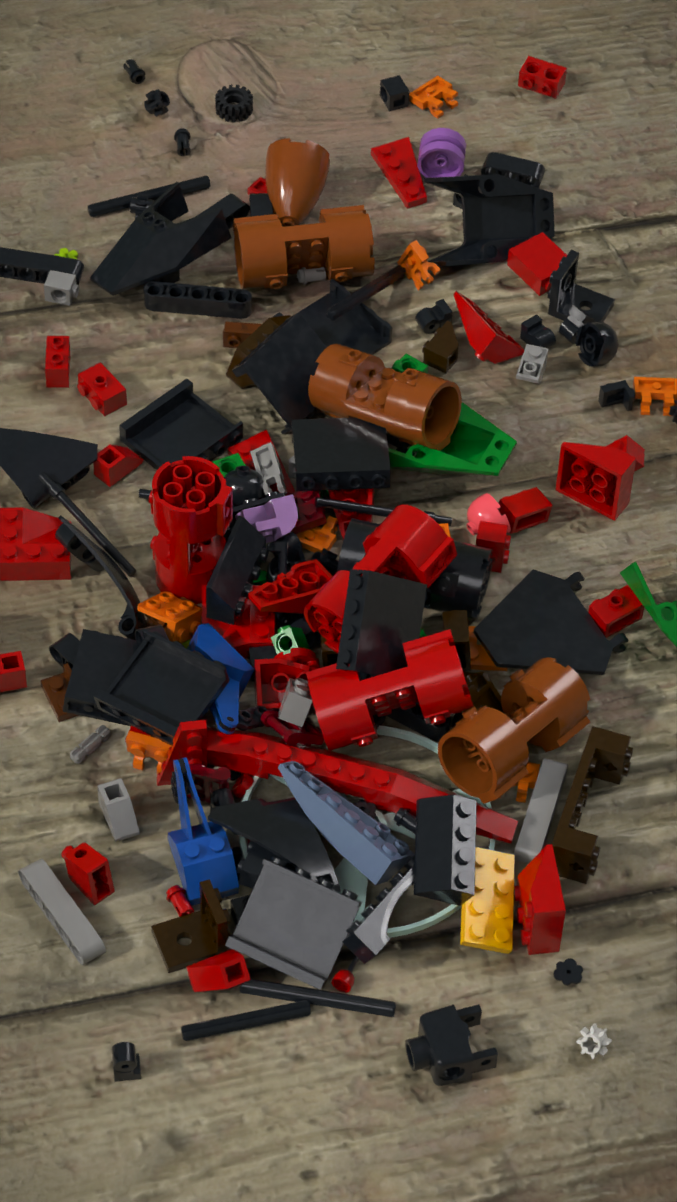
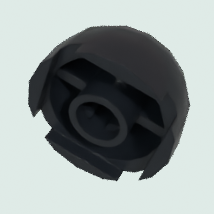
(597, 343)
(245, 483)

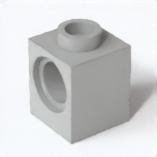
(60, 288)

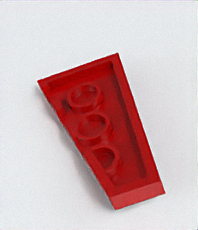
(401, 170)
(255, 442)
(188, 742)

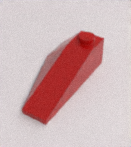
(272, 679)

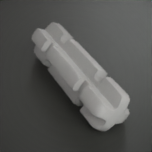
(90, 744)

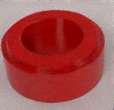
(241, 785)

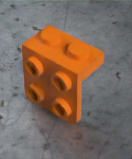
(180, 615)

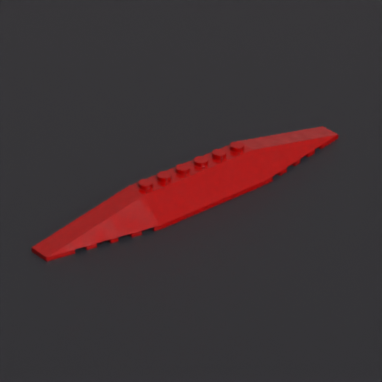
(376, 783)

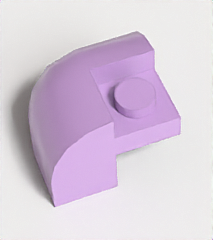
(273, 518)

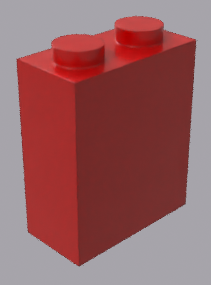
(535, 261)

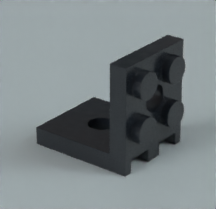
(566, 293)

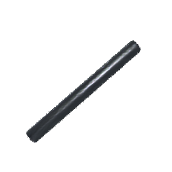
(124, 201)
(365, 292)
(319, 997)

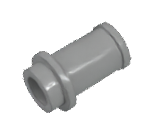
(309, 275)

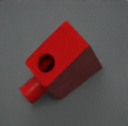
(89, 872)

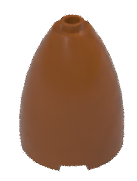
(295, 178)

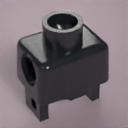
(445, 1046)

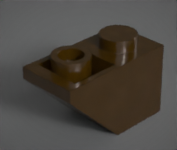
(442, 349)

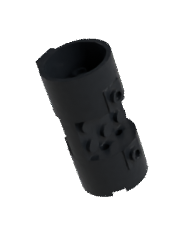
(456, 588)

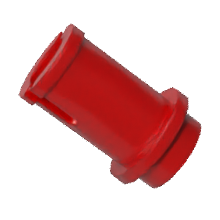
(177, 897)

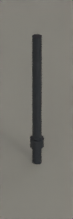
(58, 492)
(369, 509)

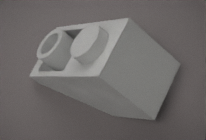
(533, 364)
(295, 702)
(118, 809)

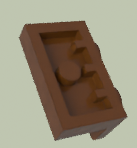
(236, 332)
(55, 691)

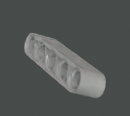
(541, 810)
(62, 911)

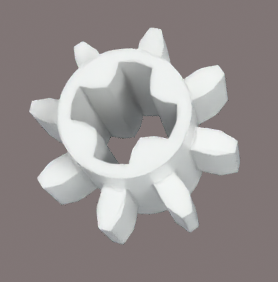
(599, 1036)

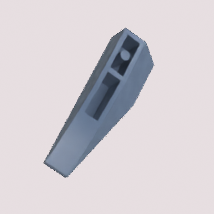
(346, 827)

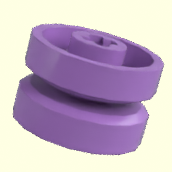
(441, 153)

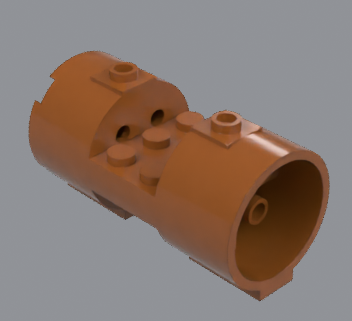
(338, 243)
(407, 403)
(489, 747)

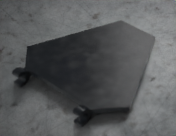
(545, 621)

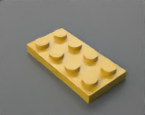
(489, 913)

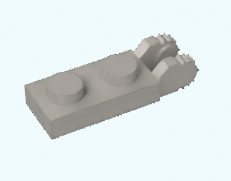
(268, 467)

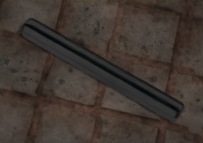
(245, 1020)

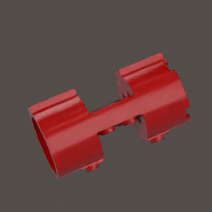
(192, 516)
(402, 546)
(348, 703)

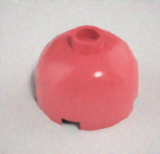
(484, 509)

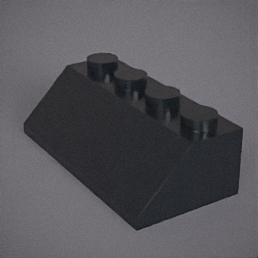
(235, 572)
(445, 848)

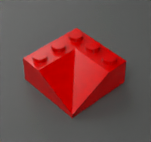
(596, 477)
(30, 547)
(250, 629)
(540, 904)

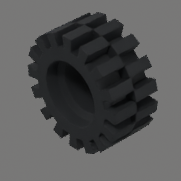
(234, 111)

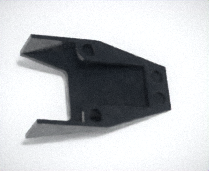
(495, 216)
(158, 246)

